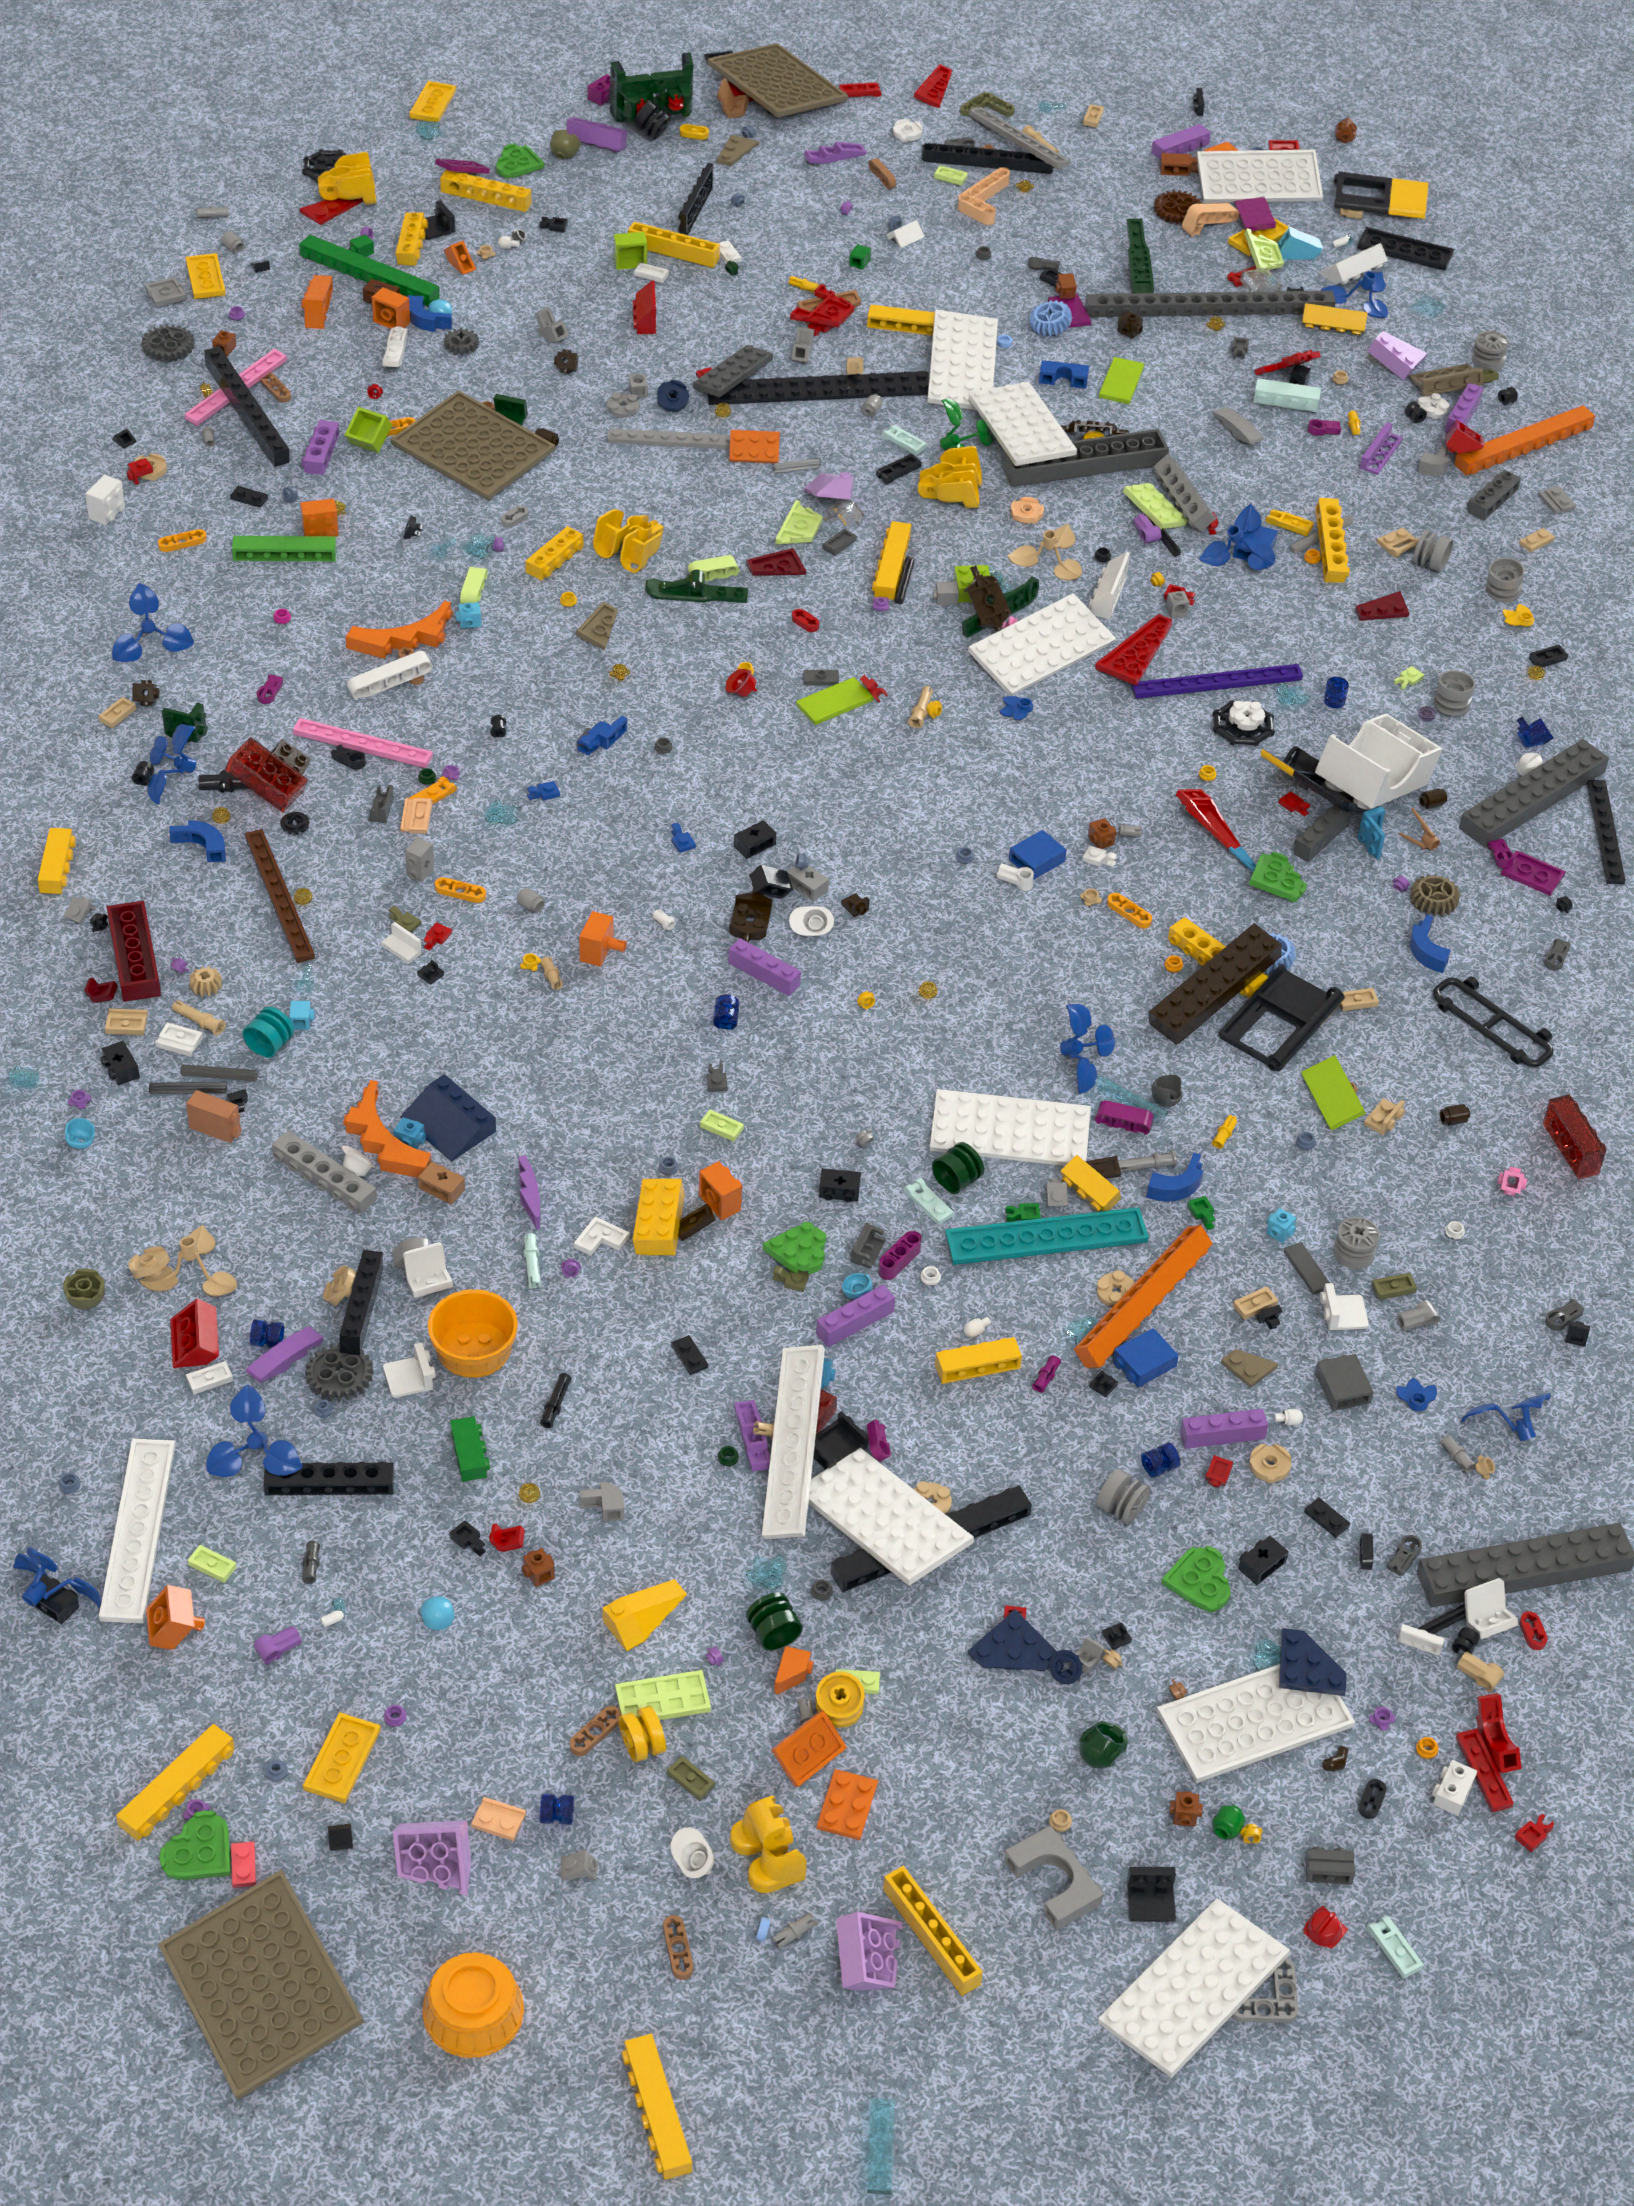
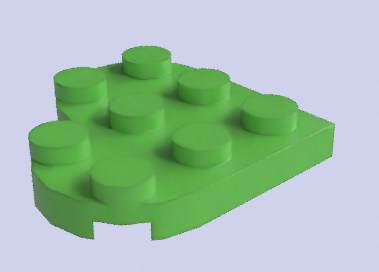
(517, 161)
(1278, 877)
(799, 1248)
(1200, 1578)
(199, 1850)

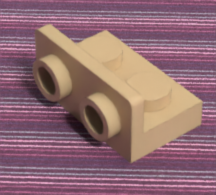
(1384, 1116)

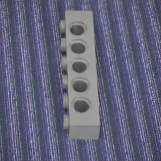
(1184, 492)
(324, 1172)

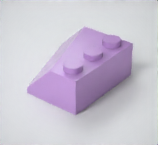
(1396, 354)
(832, 485)
(434, 1853)
(867, 1951)

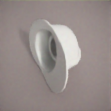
(1528, 762)
(811, 921)
(356, 1161)
(692, 1852)

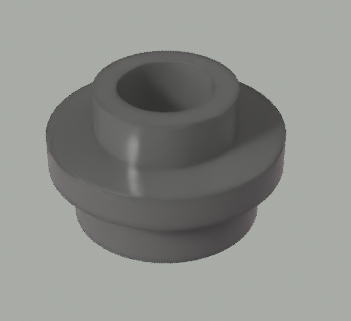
(519, 235)
(983, 252)
(663, 745)
(821, 1584)

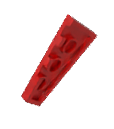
(934, 87)
(328, 209)

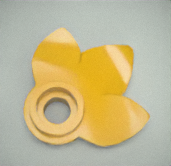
(1519, 617)

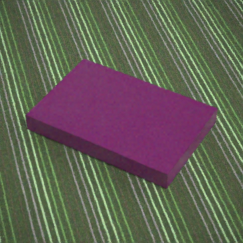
(462, 166)
(1079, 314)
(1534, 873)

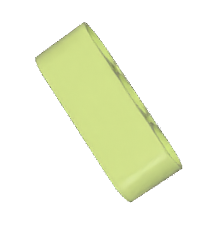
(716, 567)
(473, 585)

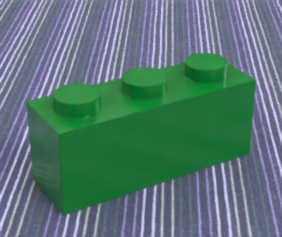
(469, 1448)

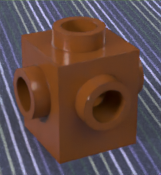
(1346, 130)
(1102, 833)
(538, 1567)
(1186, 1809)

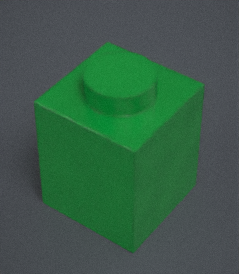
(362, 245)
(860, 256)

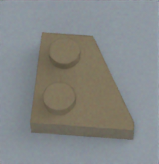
(1248, 1367)

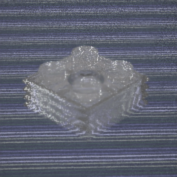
(1260, 280)

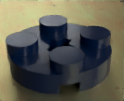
(671, 404)

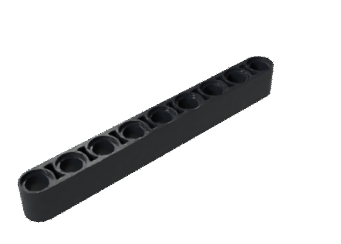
(984, 158)

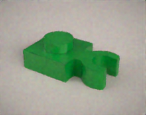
(1025, 1212)

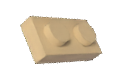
(1093, 115)
(1536, 540)
(117, 712)
(1359, 999)
(1255, 1302)

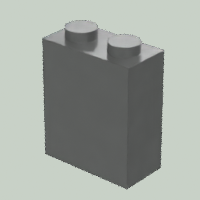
(1344, 1382)

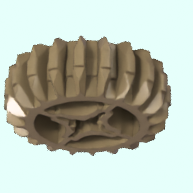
(1435, 895)

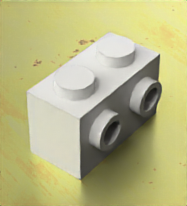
(1454, 1787)

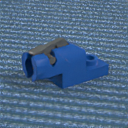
(601, 735)

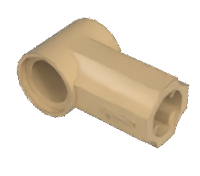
(1485, 1674)

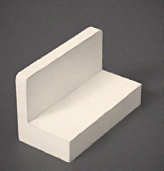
(907, 234)
(402, 944)

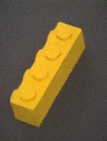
(411, 238)
(1334, 318)
(554, 553)
(56, 860)
(978, 1360)

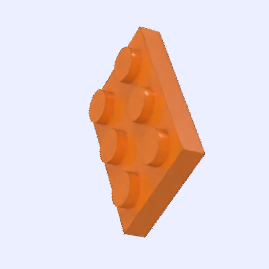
(754, 446)
(809, 1748)
(847, 1804)

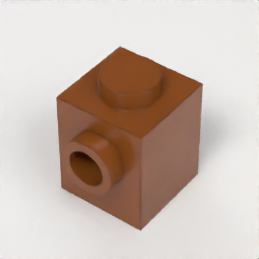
(1066, 286)
(226, 341)

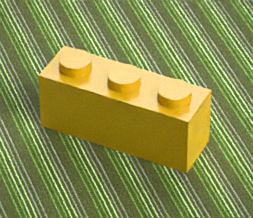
(1090, 1184)

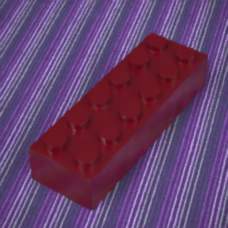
(133, 951)

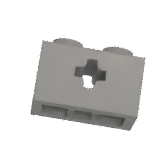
(419, 859)
(809, 882)

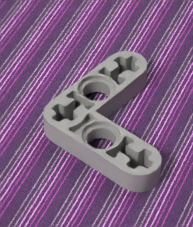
(1280, 2000)

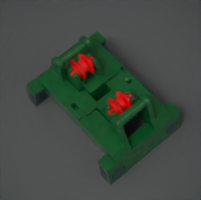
(642, 87)

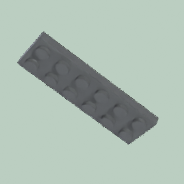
(733, 370)

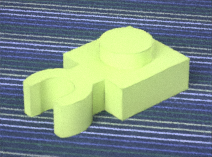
(1409, 676)

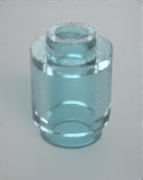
(24, 1077)

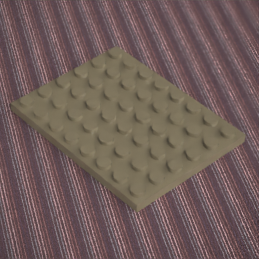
(777, 80)
(473, 445)
(260, 1984)

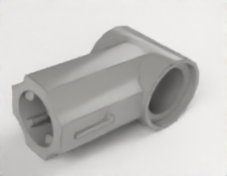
(1423, 1314)

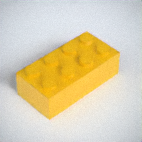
(658, 1216)

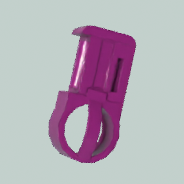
(1324, 427)
(271, 687)
(1501, 851)
(877, 1438)

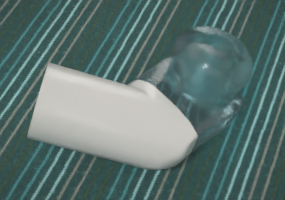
(1344, 241)
(336, 1614)

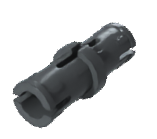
(311, 1562)

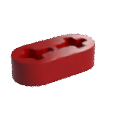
(805, 620)
(1536, 1629)

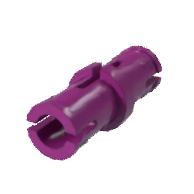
(1046, 1374)

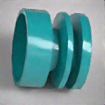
(268, 1032)

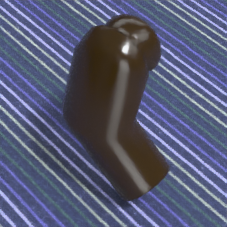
(1336, 1762)

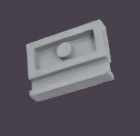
(1557, 500)

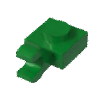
(1202, 1209)

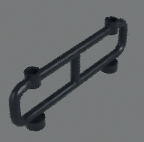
(1470, 986)

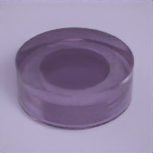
(1427, 714)

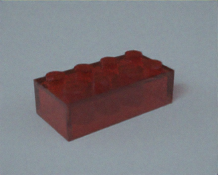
(266, 774)
(1574, 1136)

